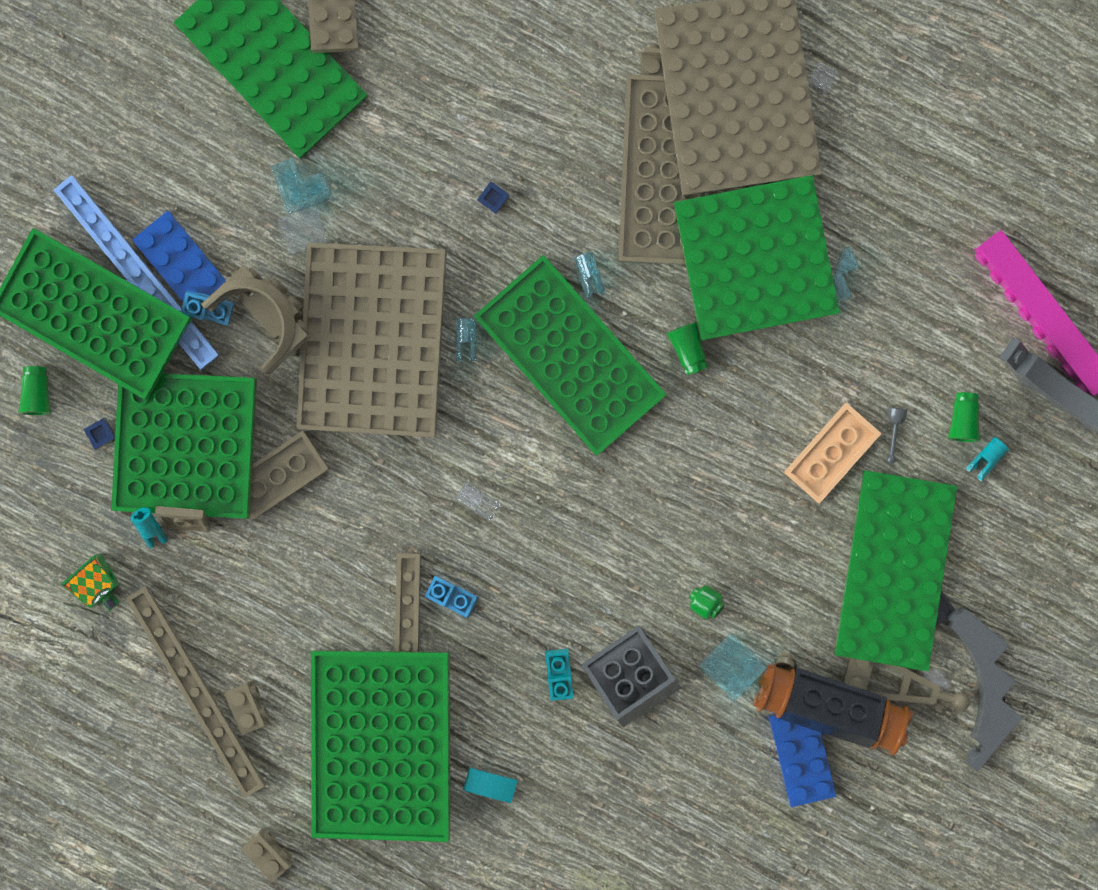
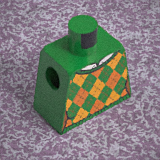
(94, 583)

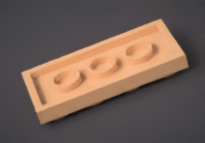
(832, 453)

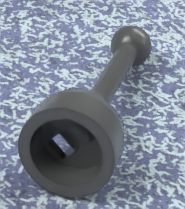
(896, 416)

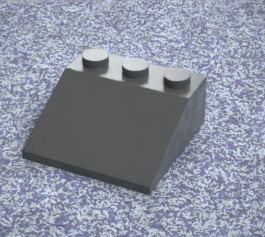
(631, 676)

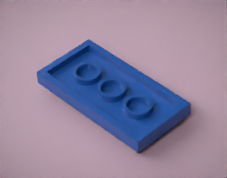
(178, 257)
(802, 762)

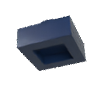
(493, 197)
(99, 433)

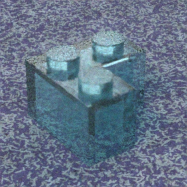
(299, 192)

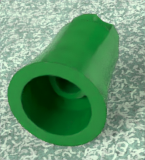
(688, 348)
(34, 392)
(965, 418)

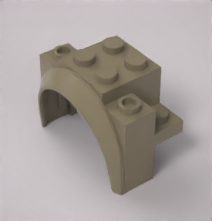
(271, 307)

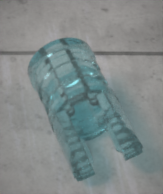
(588, 269)
(465, 334)

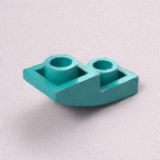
(559, 674)
(490, 785)

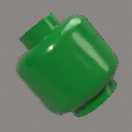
(706, 602)

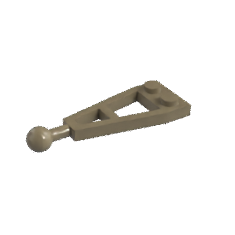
(859, 673)

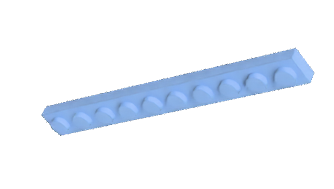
(129, 263)

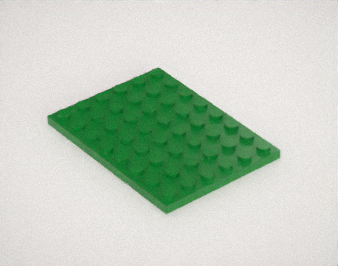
(380, 745)

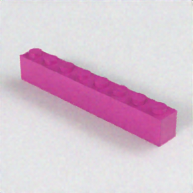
(1040, 310)

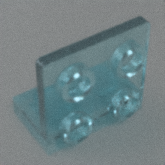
(732, 666)

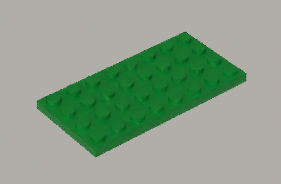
(272, 67)
(91, 314)
(569, 355)
(895, 570)

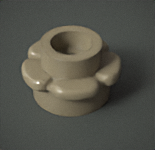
(785, 661)

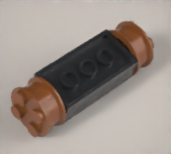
(833, 708)

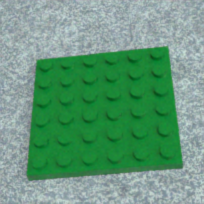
(756, 257)
(186, 446)

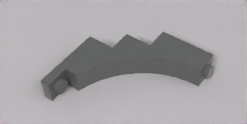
(1043, 379)
(994, 716)

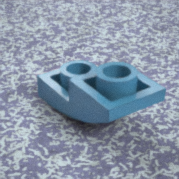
(193, 308)
(451, 596)

